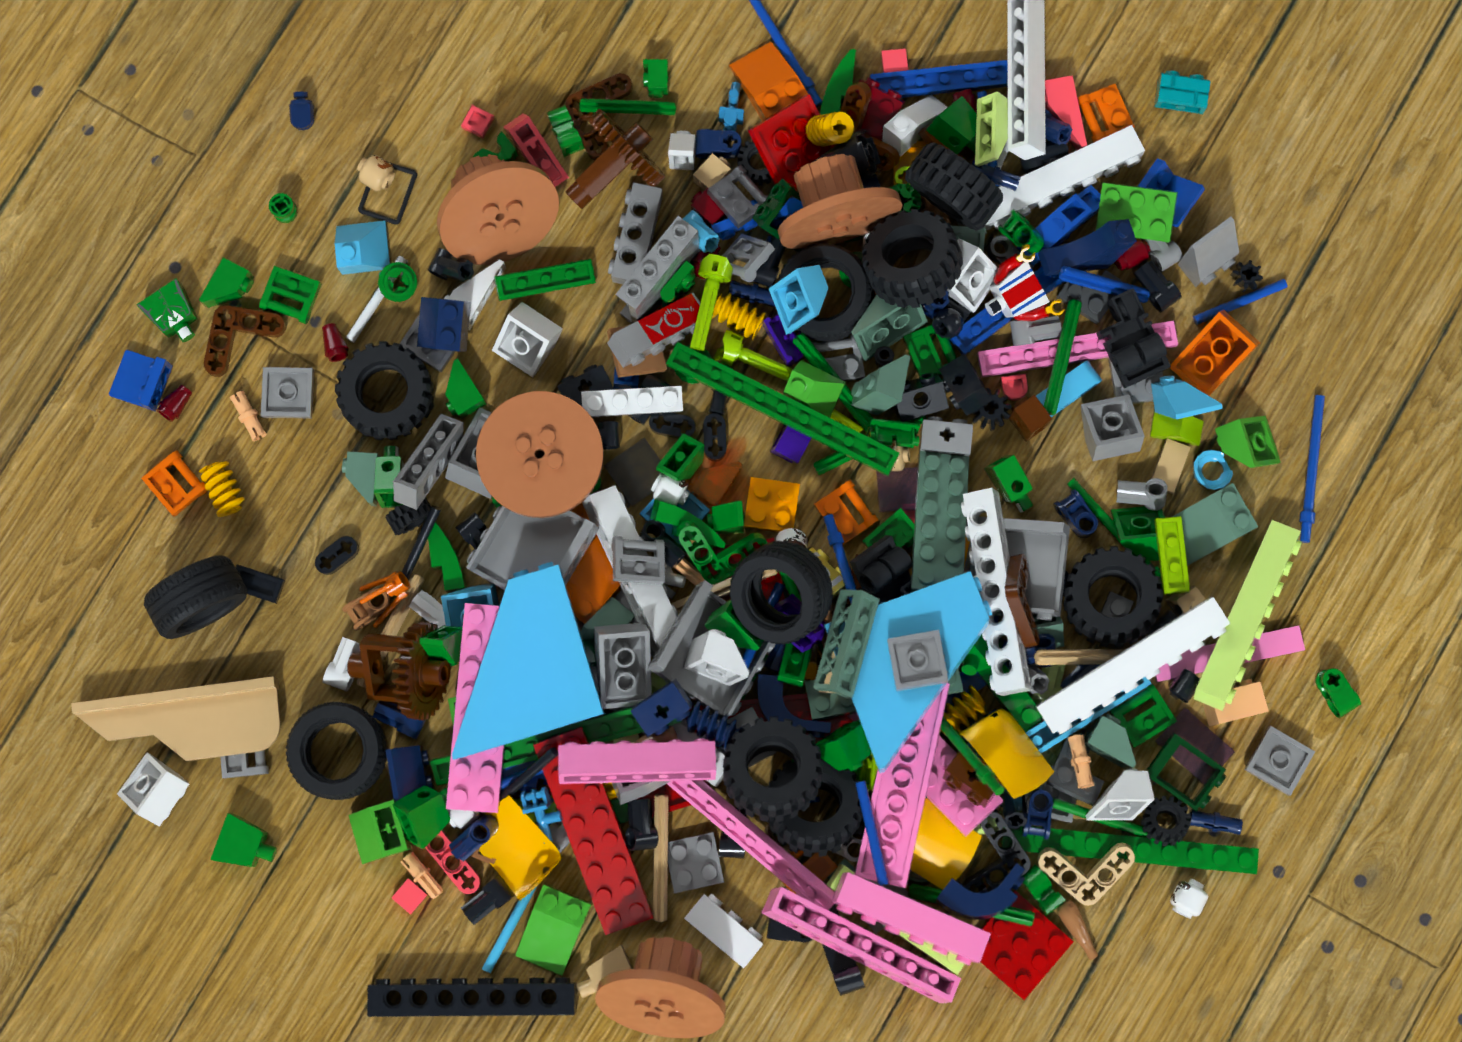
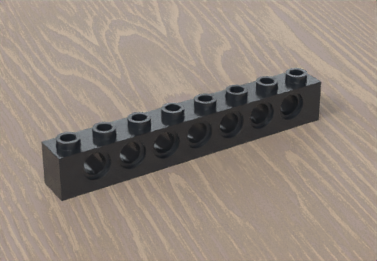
(380, 1005)

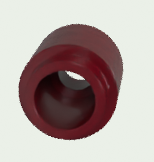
(1134, 255)

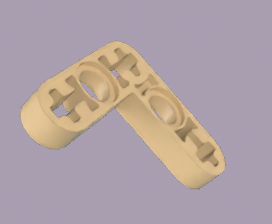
(1085, 881)

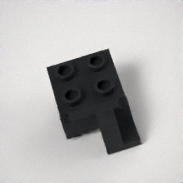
(1131, 343)
(883, 569)

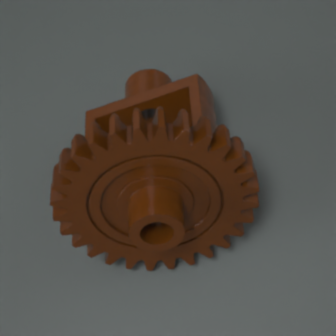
(626, 149)
(419, 677)

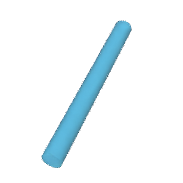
(506, 932)

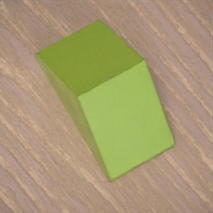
(1183, 430)

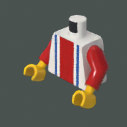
(1018, 291)

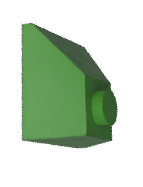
(814, 388)
(1248, 441)

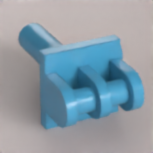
(731, 115)
(538, 807)

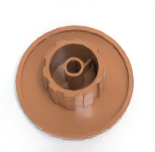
(835, 204)
(496, 210)
(533, 428)
(662, 992)

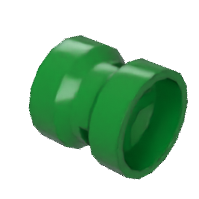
(287, 211)

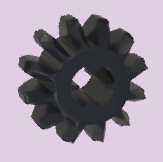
(998, 414)

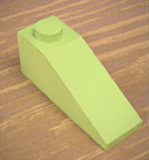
(991, 127)

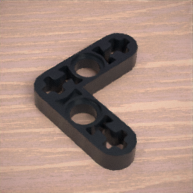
(1007, 855)

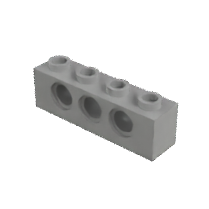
(639, 196)
(427, 461)

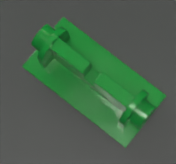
(885, 430)

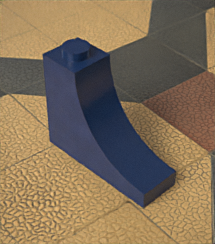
(1090, 252)

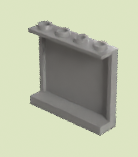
(644, 285)
(526, 542)
(1046, 553)
(672, 654)

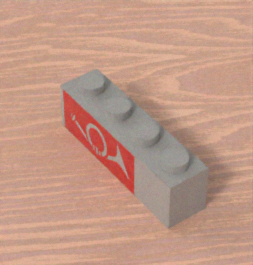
(655, 331)

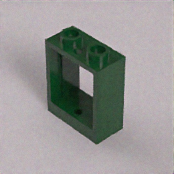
(773, 204)
(1163, 756)

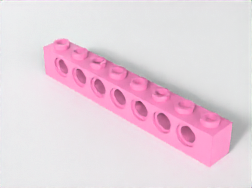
(861, 945)

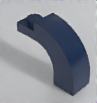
(772, 705)
(980, 906)

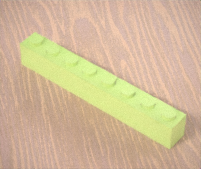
(1247, 616)

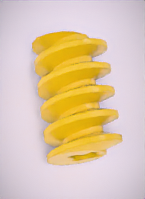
(830, 129)
(738, 315)
(221, 488)
(964, 709)

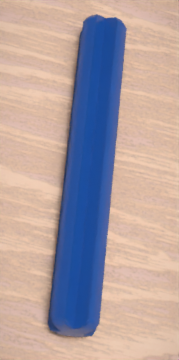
(1100, 283)

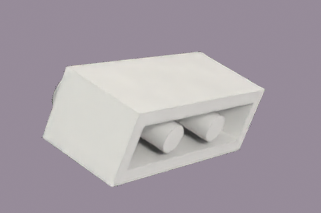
(724, 929)

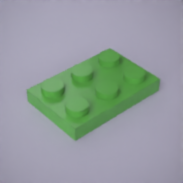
(1148, 209)

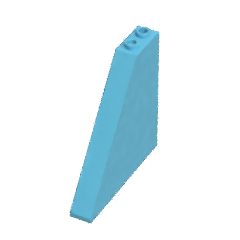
(532, 667)
(893, 715)

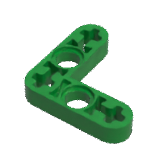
(719, 561)

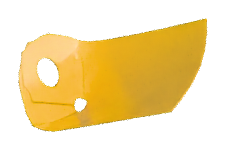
(1009, 753)
(941, 848)
(519, 849)

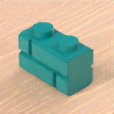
(1182, 92)

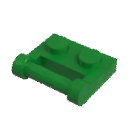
(680, 282)
(293, 287)
(924, 353)
(1148, 722)

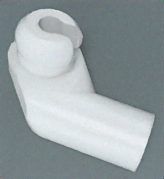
(673, 579)

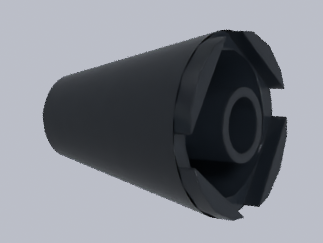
(863, 151)

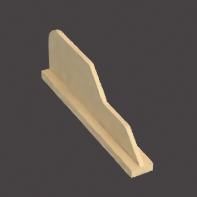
(193, 720)

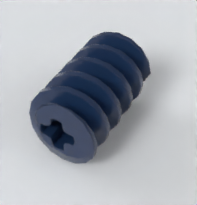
(711, 725)

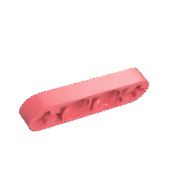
(441, 857)

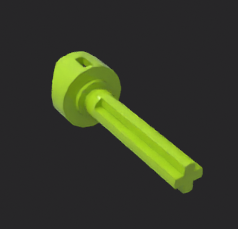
(709, 295)
(734, 350)

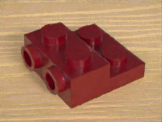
(881, 108)

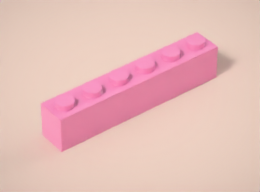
(636, 761)
(911, 918)

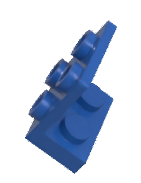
(1162, 178)
(140, 380)

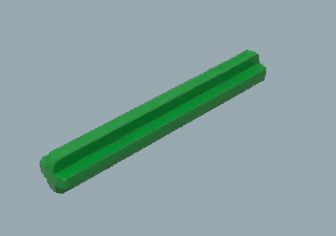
(628, 106)

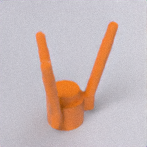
(395, 584)

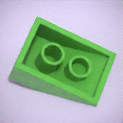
(553, 929)

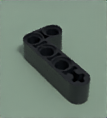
(844, 969)

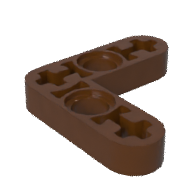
(586, 93)
(860, 109)
(235, 324)
(1015, 594)

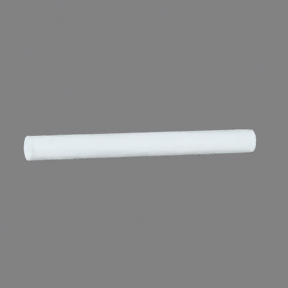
(369, 310)

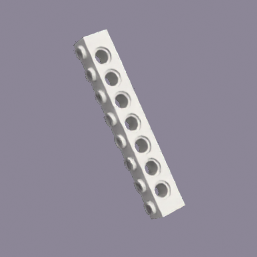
(974, 504)

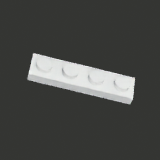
(633, 401)

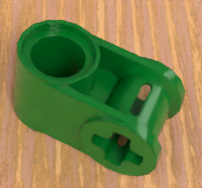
(1019, 229)
(1339, 695)

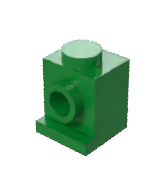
(656, 77)

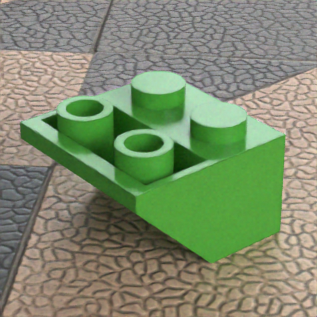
(378, 832)

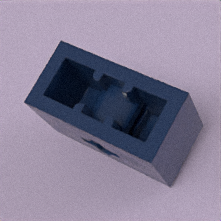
(670, 695)

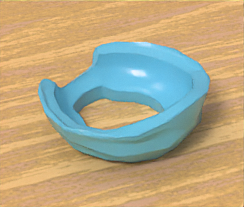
(1212, 456)

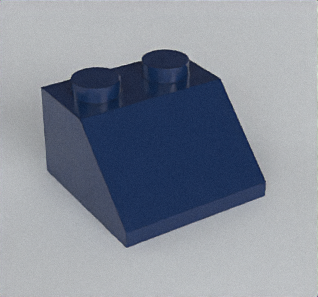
(443, 324)
(408, 770)

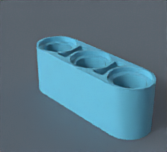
(1075, 385)

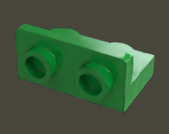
(897, 526)

